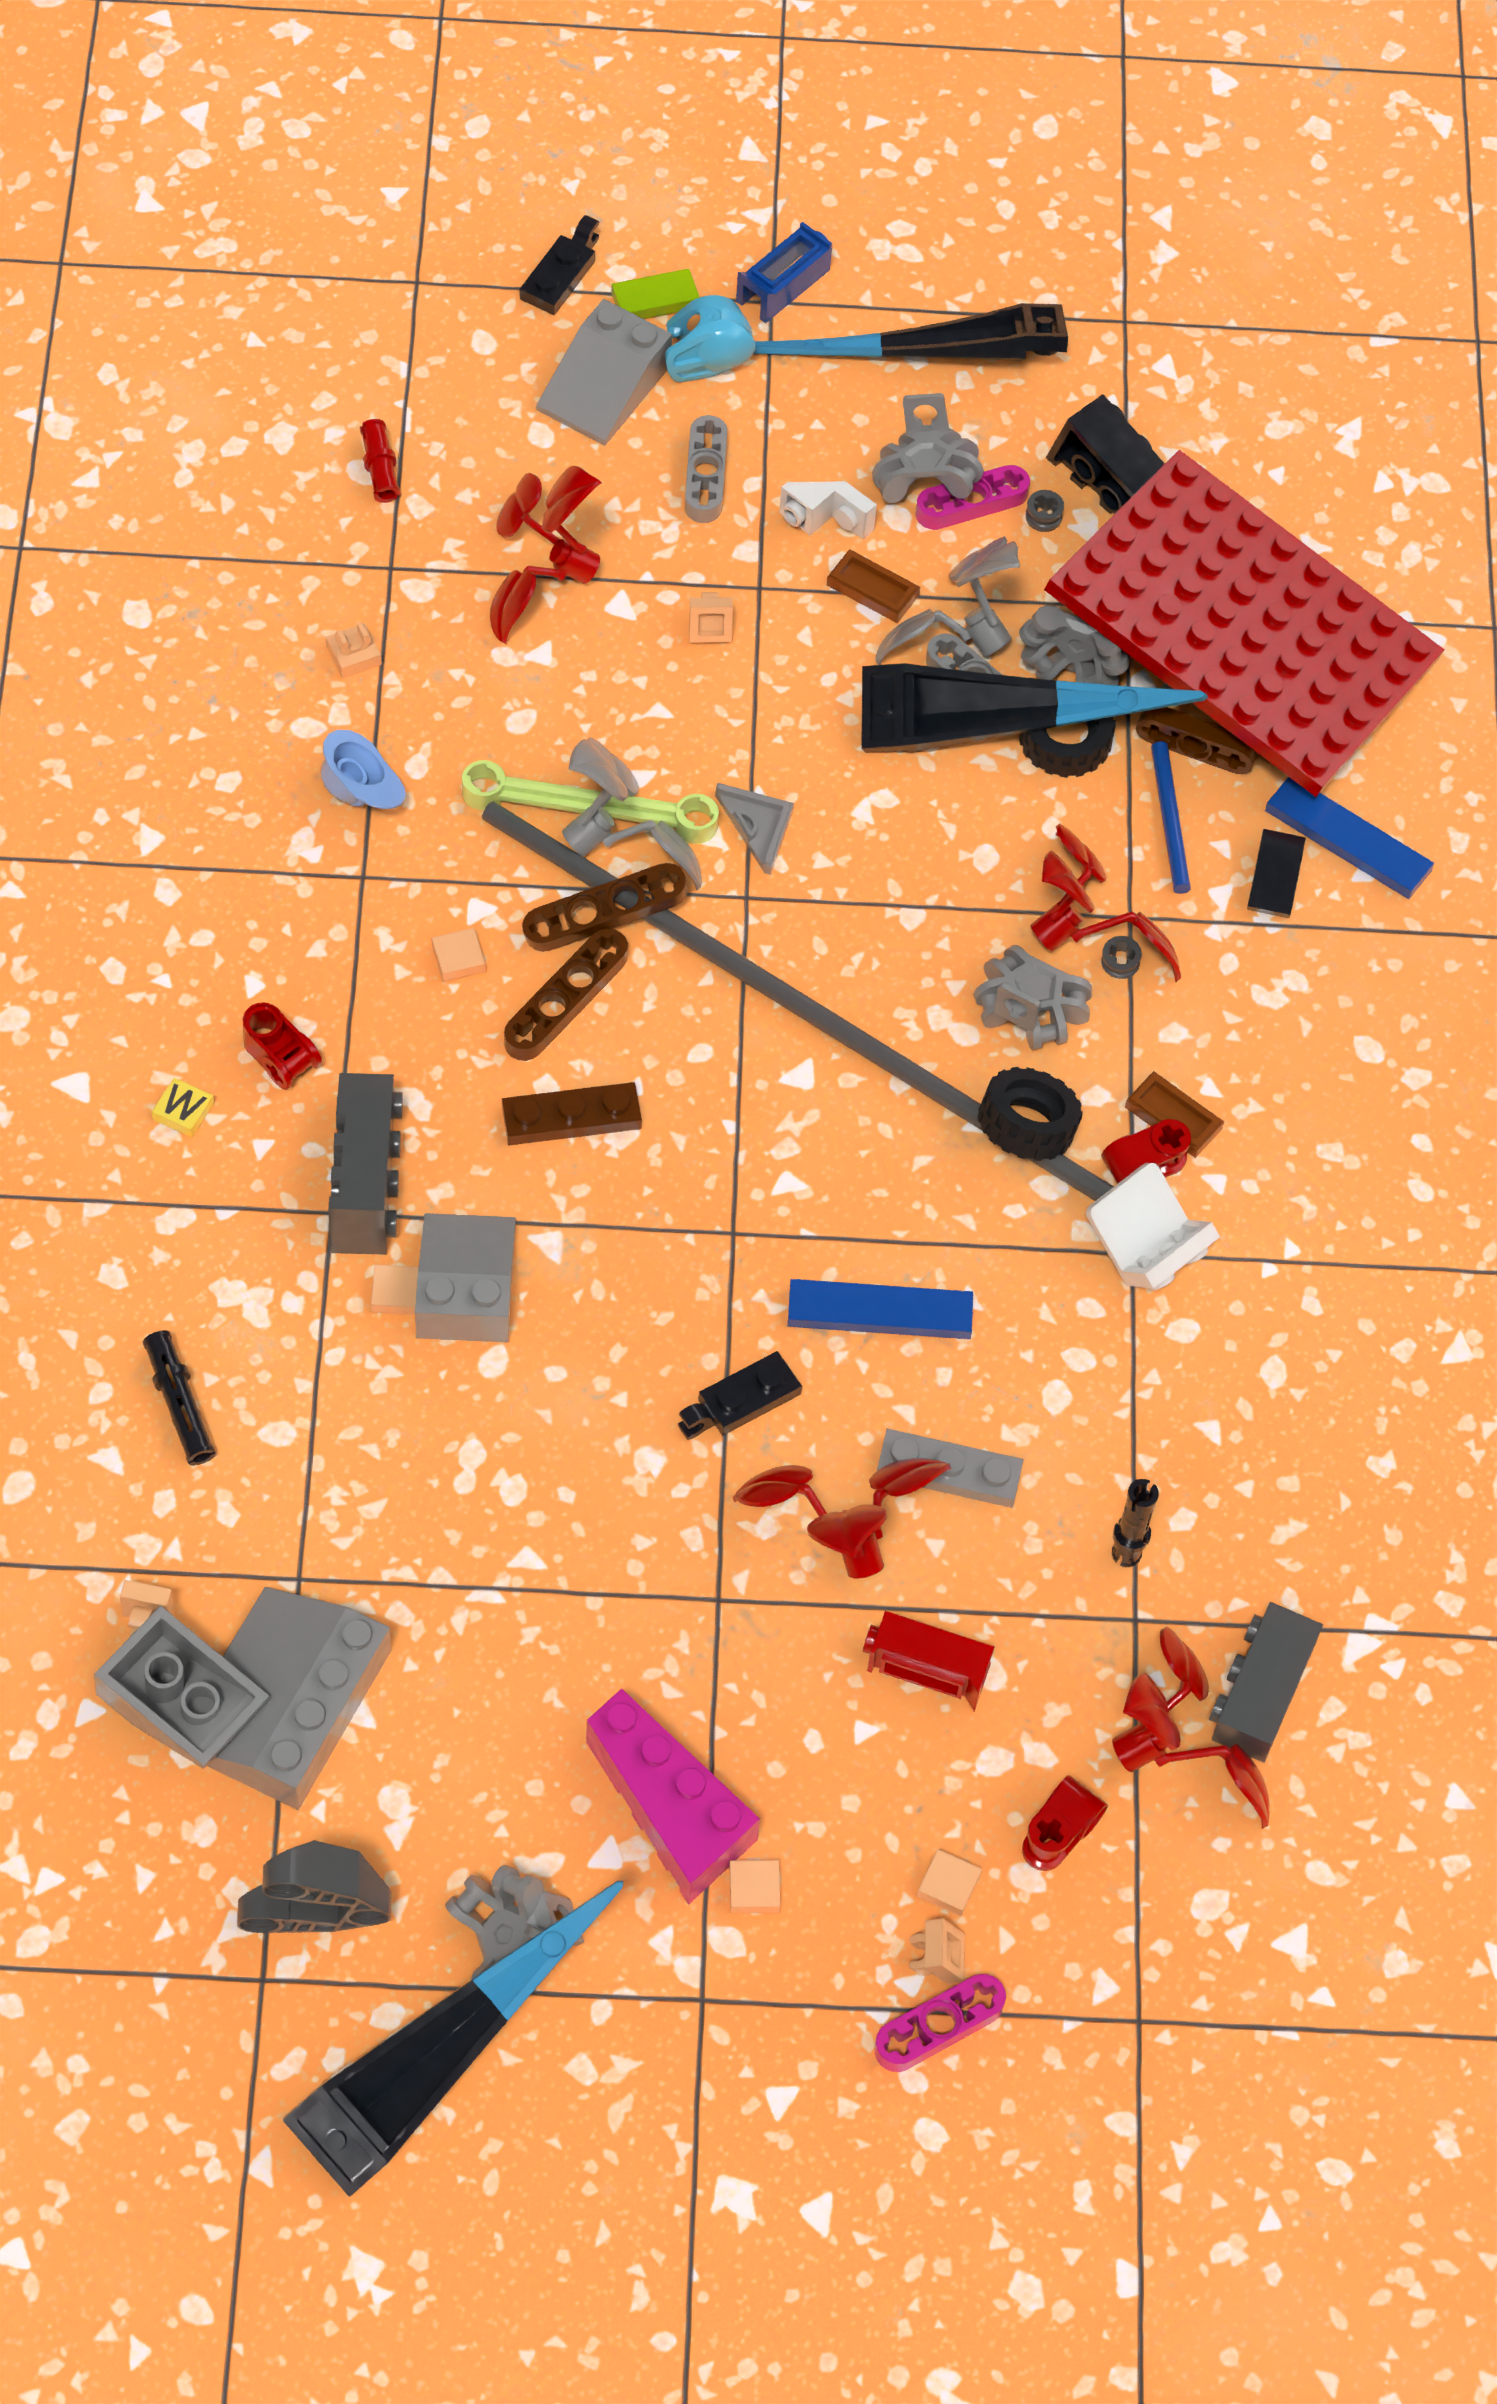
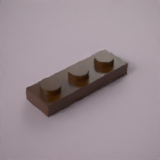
(571, 1113)

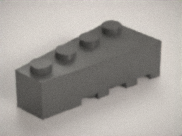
(362, 1164)

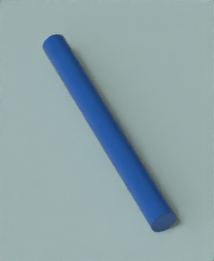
(1170, 817)

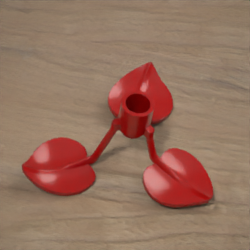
(567, 556)
(1063, 918)
(853, 1530)
(1159, 1731)

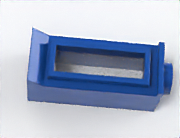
(786, 271)

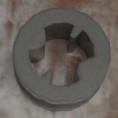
(1047, 501)
(1109, 959)

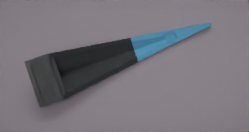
(986, 336)
(941, 707)
(383, 2096)

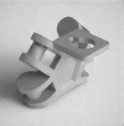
(926, 453)
(1078, 644)
(1032, 989)
(507, 1924)

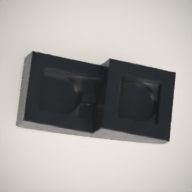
(1276, 873)

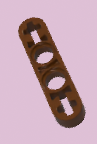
(607, 913)
(562, 991)

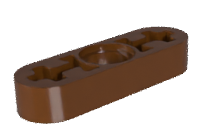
(1176, 728)

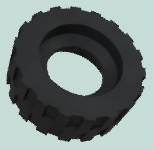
(1070, 758)
(1019, 1134)

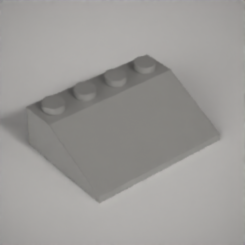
(317, 1670)

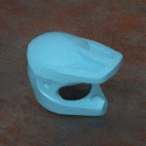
(715, 345)

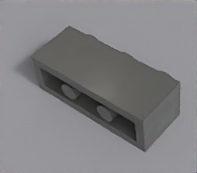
(1264, 1680)

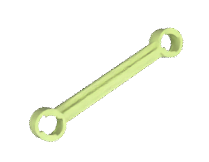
(579, 799)

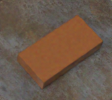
(873, 586)
(1160, 1100)

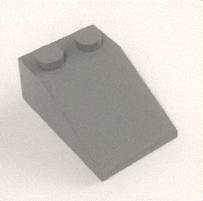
(606, 372)
(465, 1278)
(178, 1689)

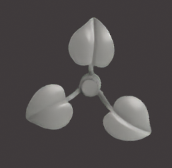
(983, 623)
(595, 823)

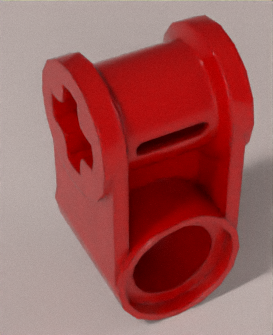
(283, 1050)
(1149, 1145)
(1065, 1820)

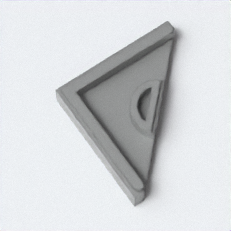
(758, 820)

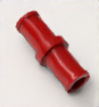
(379, 460)

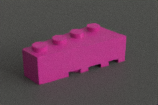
(671, 1795)

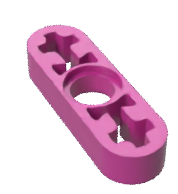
(961, 510)
(977, 2016)

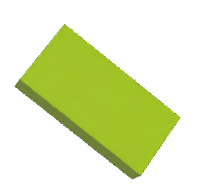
(656, 293)

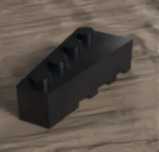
(1105, 453)

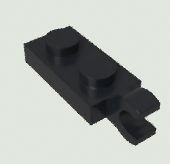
(561, 268)
(741, 1397)

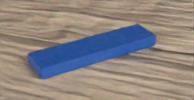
(1350, 838)
(880, 1309)

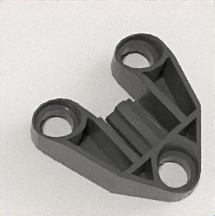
(315, 1891)

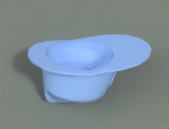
(358, 773)

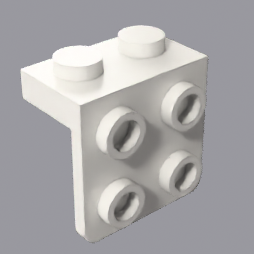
(1148, 1229)

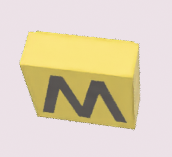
(183, 1107)

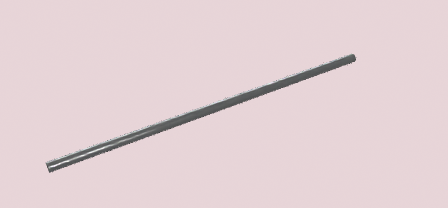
(779, 991)

